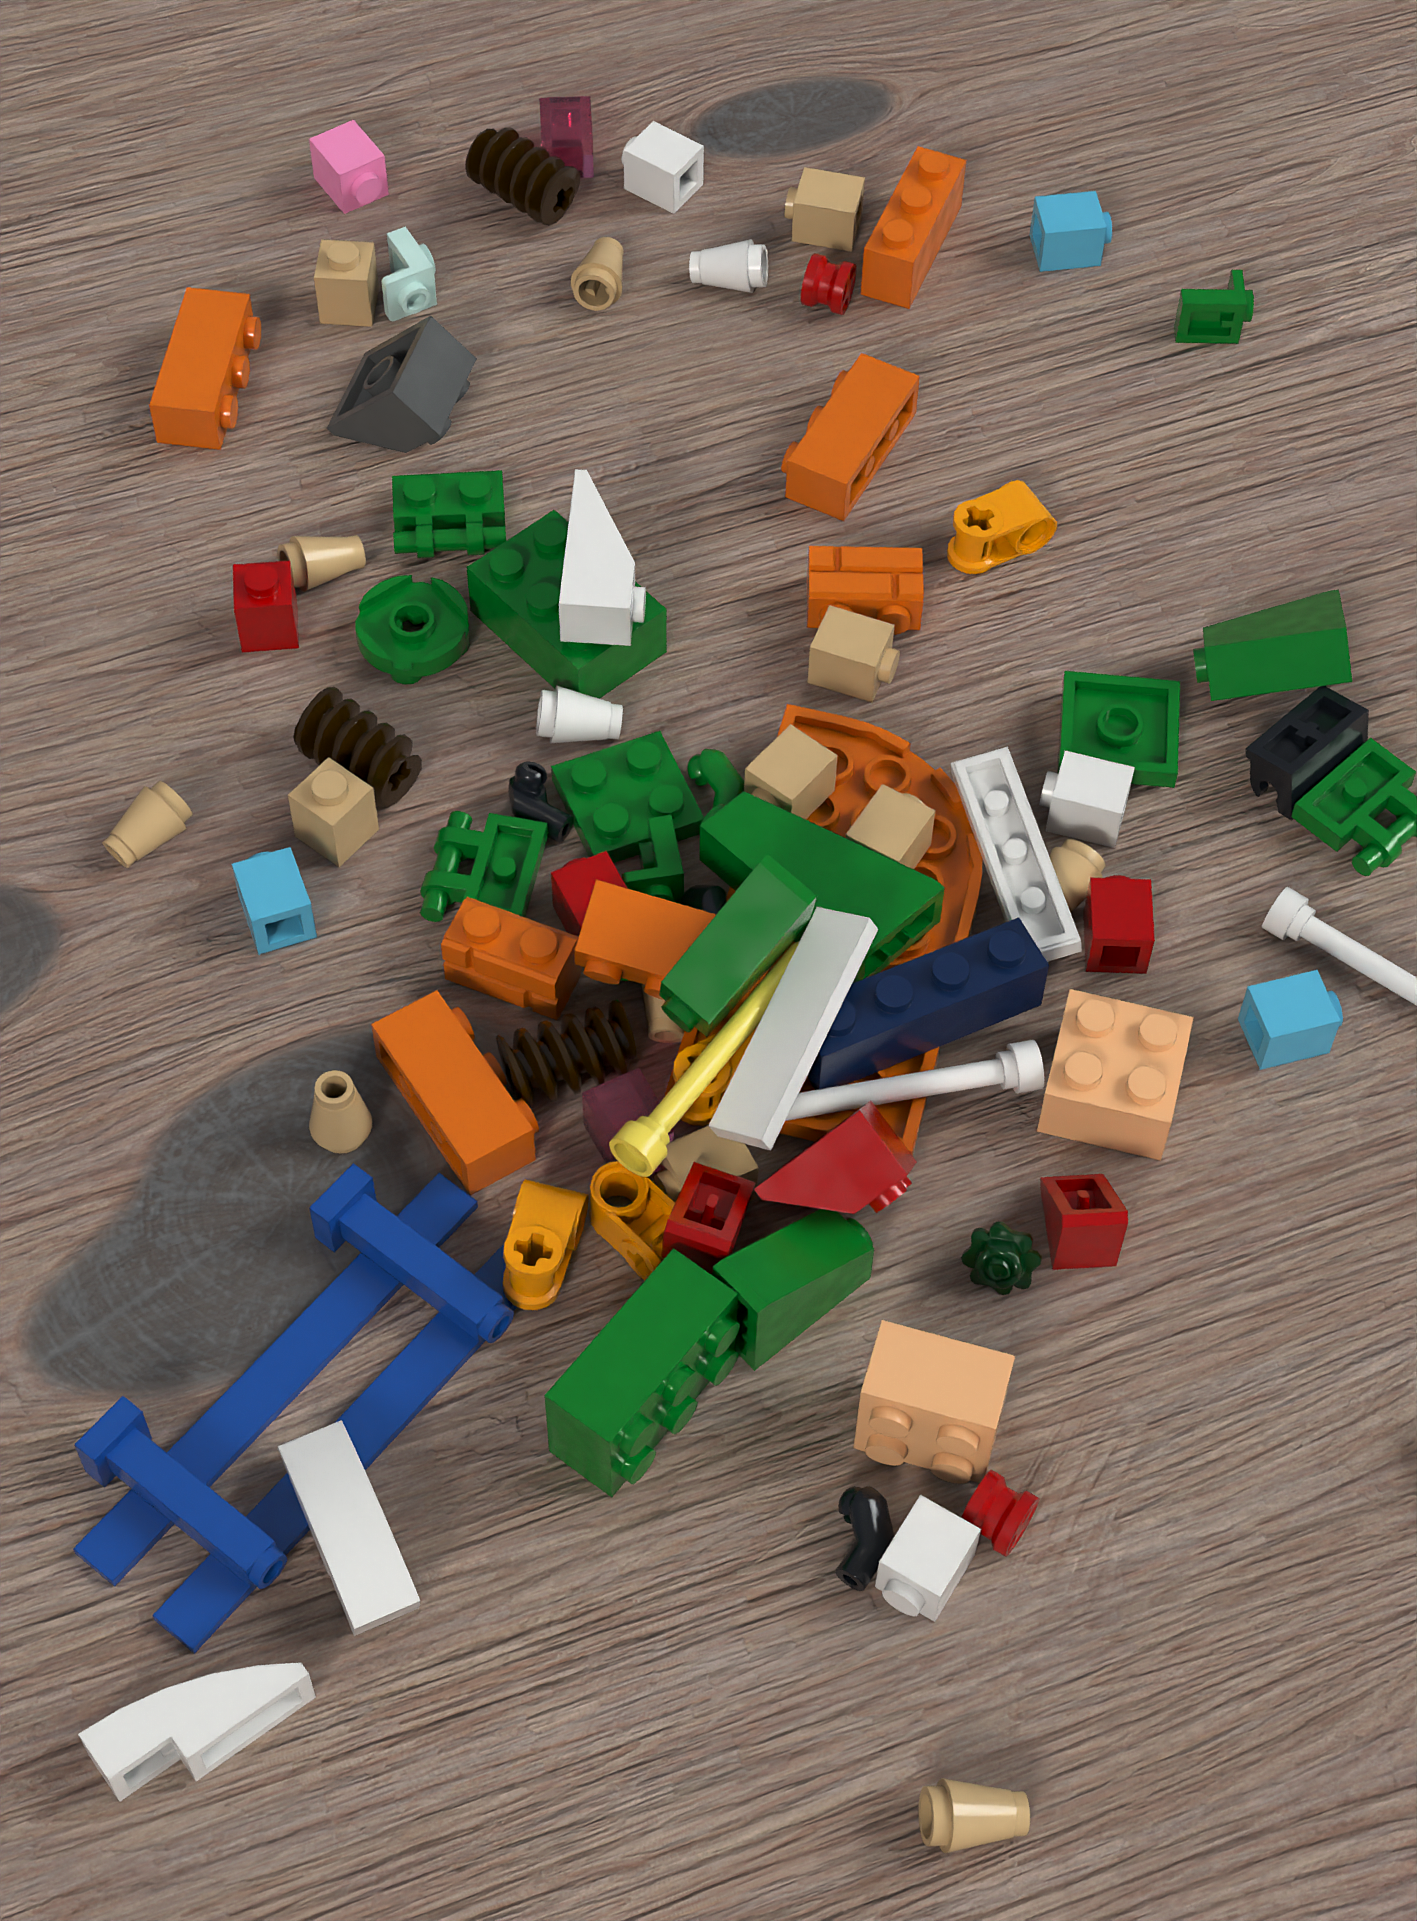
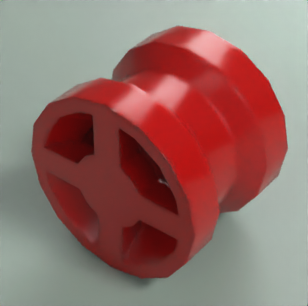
(828, 284)
(1000, 1512)

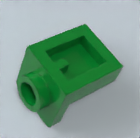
(1214, 313)
(660, 863)

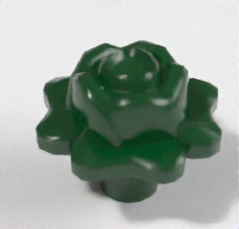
(1001, 1258)

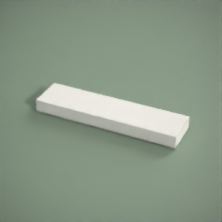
(1015, 851)
(793, 1028)

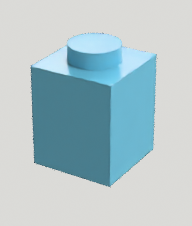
(1069, 231)
(274, 900)
(1290, 1019)

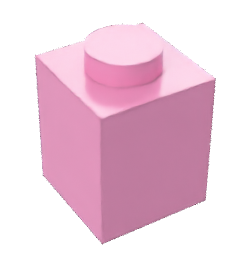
(349, 166)

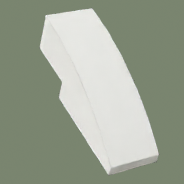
(349, 1528)
(194, 1722)

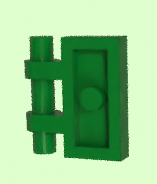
(448, 512)
(1353, 796)
(503, 868)

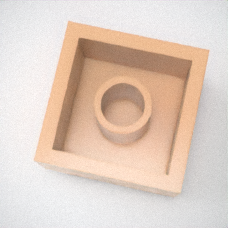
(1115, 1074)
(932, 1403)

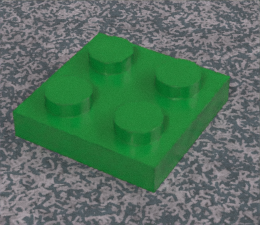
(1123, 722)
(621, 788)

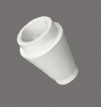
(731, 266)
(576, 717)

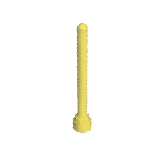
(643, 1142)

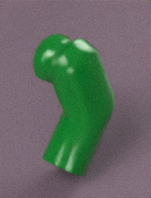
(715, 769)

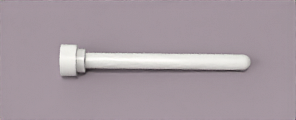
(1295, 919)
(1015, 1068)

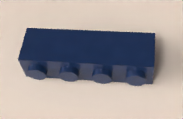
(931, 1003)

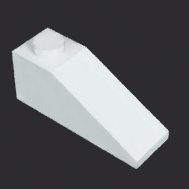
(598, 574)

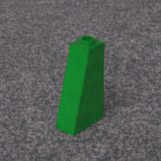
(834, 868)

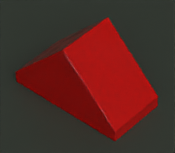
(707, 1216)
(1083, 1221)

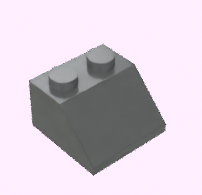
(405, 389)

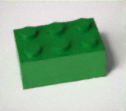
(518, 599)
(643, 1374)

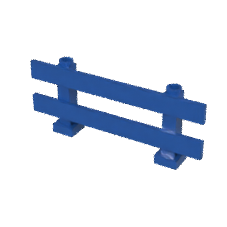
(177, 1483)

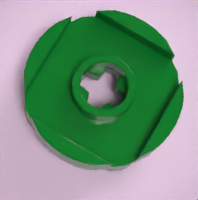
(417, 653)

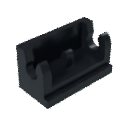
(1306, 746)

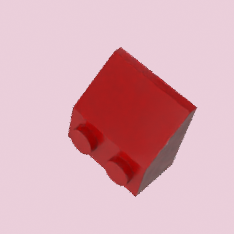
(845, 1168)

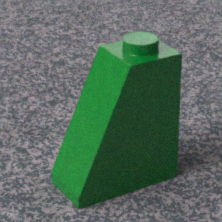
(1276, 649)
(737, 947)
(794, 1280)

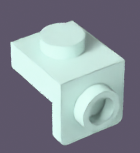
(412, 277)

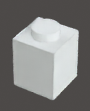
(663, 166)
(1087, 798)
(926, 1559)

